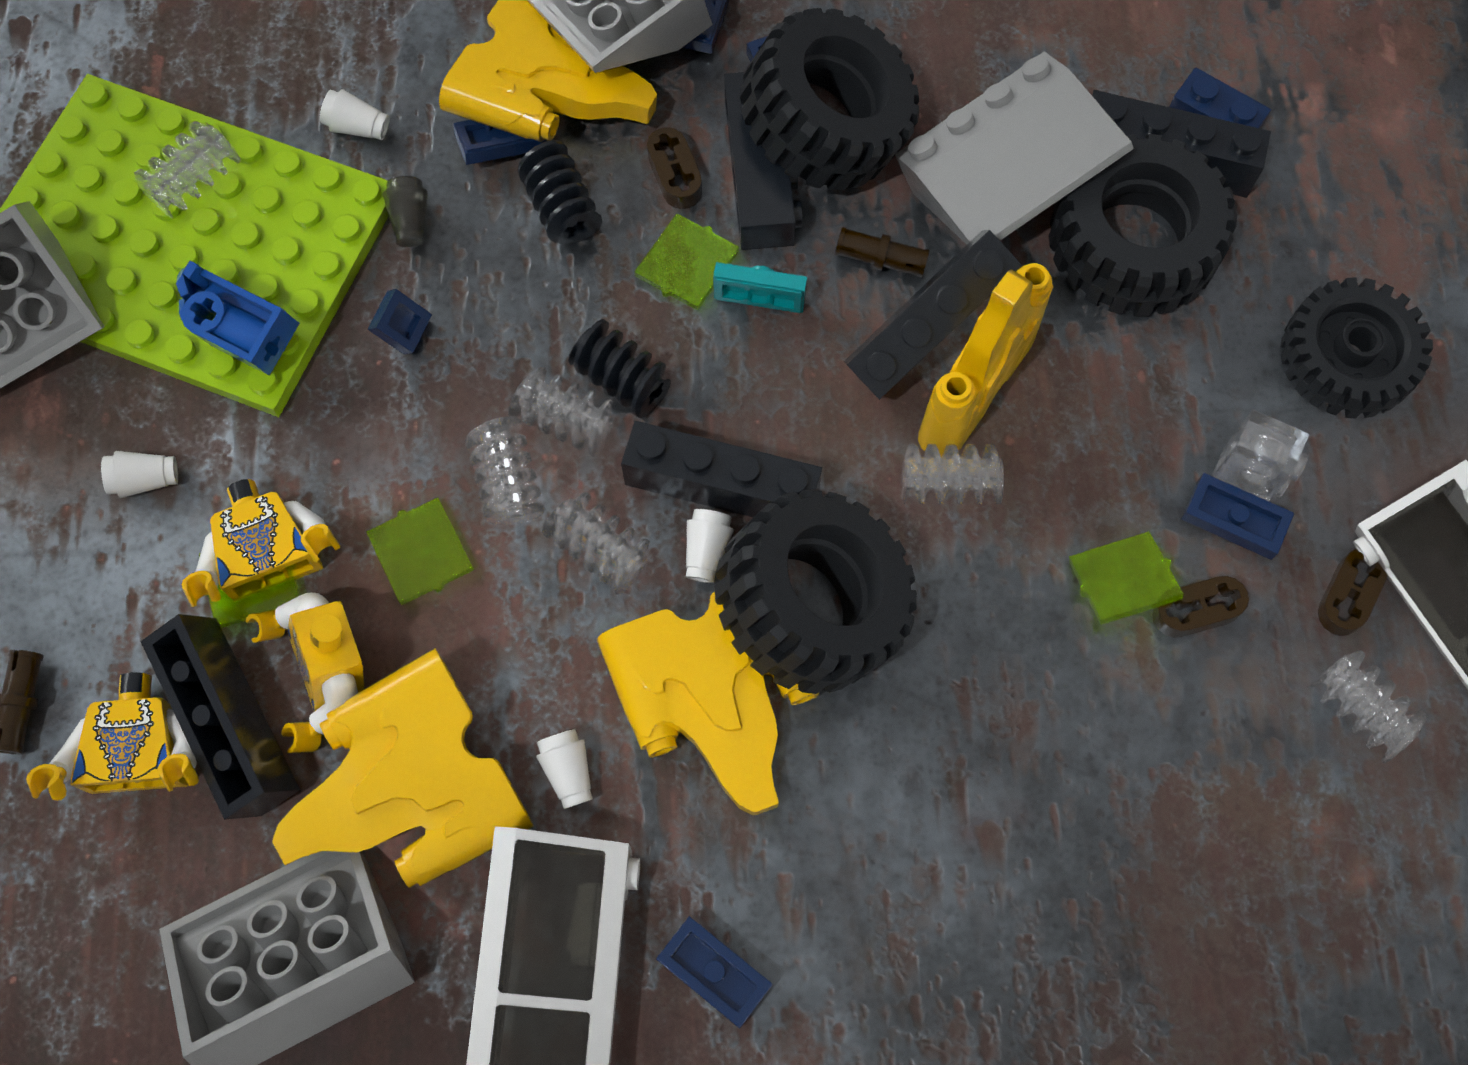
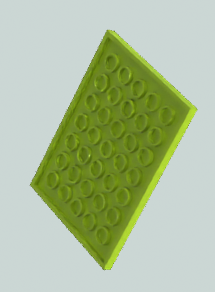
(272, 225)

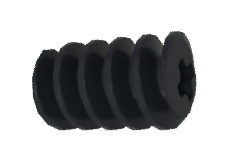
(558, 193)
(618, 369)

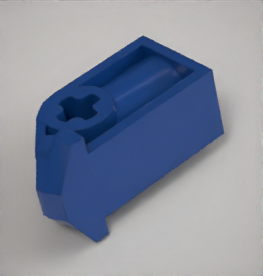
(242, 322)

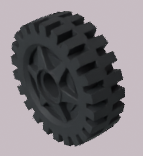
(1389, 340)

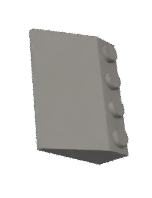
(624, 30)
(1012, 151)
(39, 295)
(282, 960)

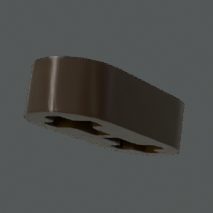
(667, 170)
(1362, 596)
(1203, 617)

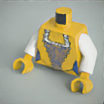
(256, 540)
(324, 656)
(121, 747)

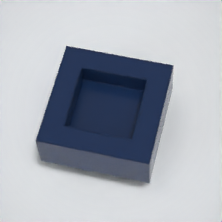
(399, 321)

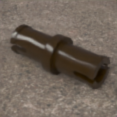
(882, 252)
(18, 699)

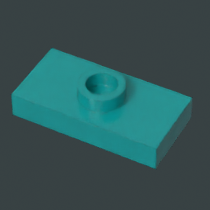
(759, 287)

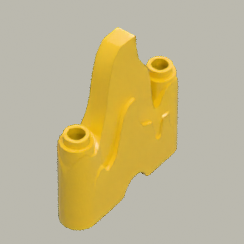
(534, 72)
(989, 357)
(695, 683)
(402, 774)

